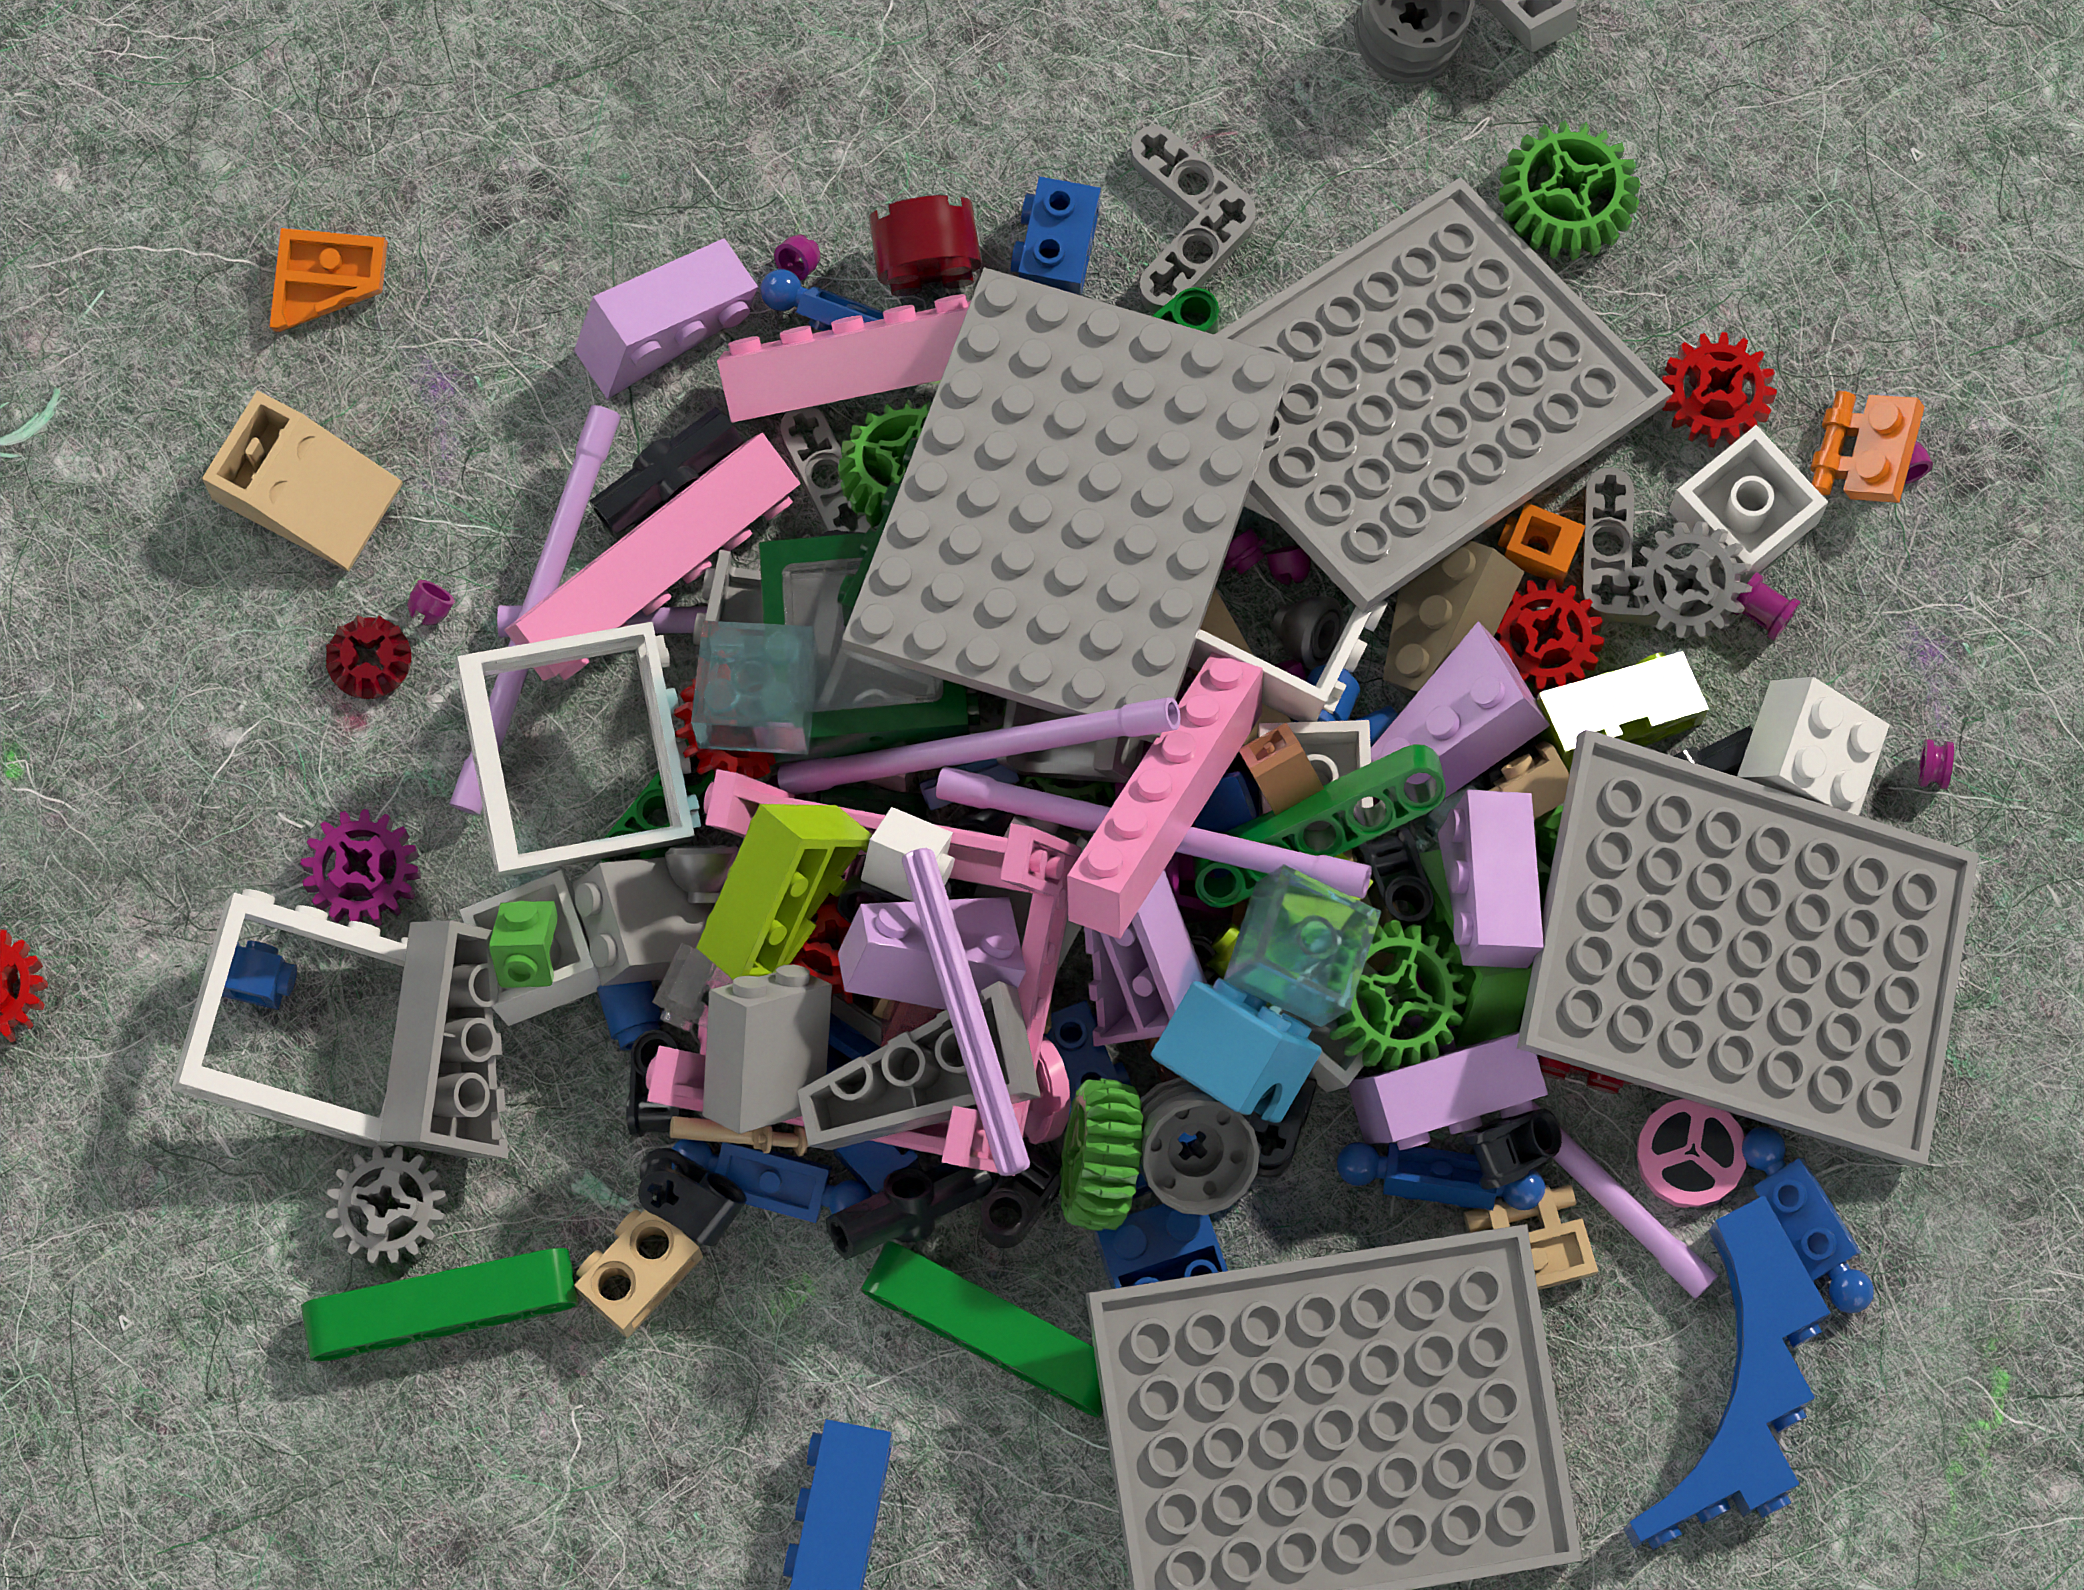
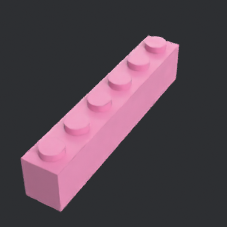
(840, 362)
(662, 550)
(1164, 796)

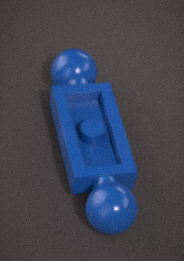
(783, 291)
(1434, 1176)
(777, 1179)
(1808, 1219)

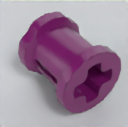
(1767, 607)

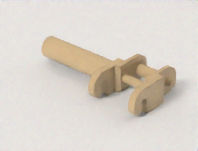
(760, 1138)

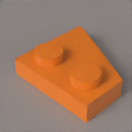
(324, 274)

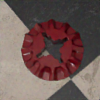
(368, 680)

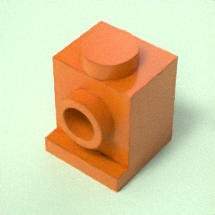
(1556, 533)

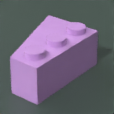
(663, 315)
(1467, 712)
(1493, 878)
(891, 960)
(1143, 972)
(1447, 1092)

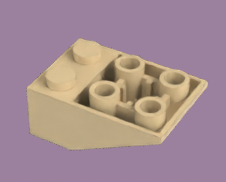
(300, 481)

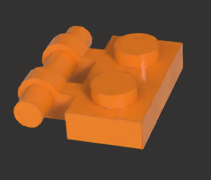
(1881, 451)

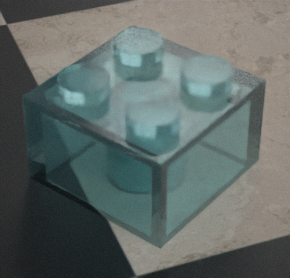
(755, 687)
(1302, 946)

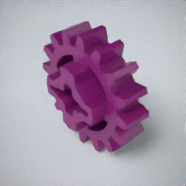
(375, 853)

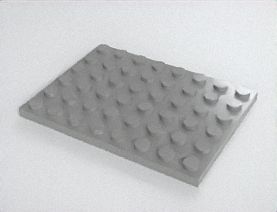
(1431, 392)
(1068, 501)
(1749, 950)
(1337, 1421)

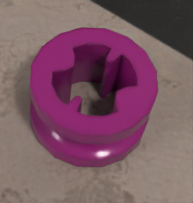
(1936, 764)

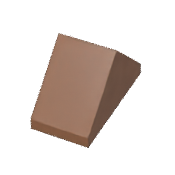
(1281, 768)

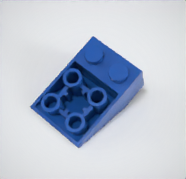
(1159, 1247)

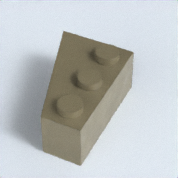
(1443, 607)

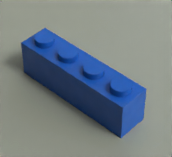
(839, 1507)

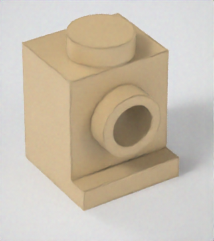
(1542, 776)

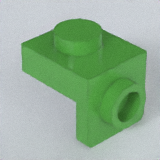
(523, 943)

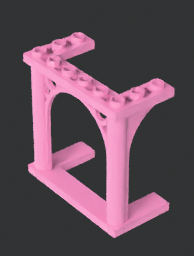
(1022, 862)

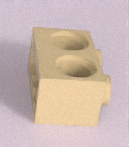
(649, 1278)

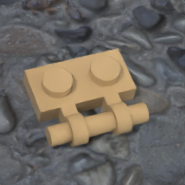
(1558, 1250)

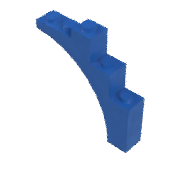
(1771, 1305)

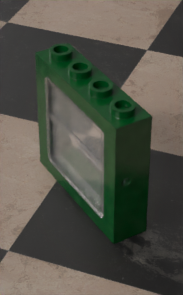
(857, 698)

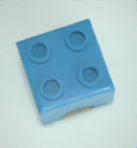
(1237, 1049)

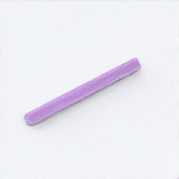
(965, 1012)

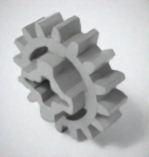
(1705, 560)
(390, 1183)

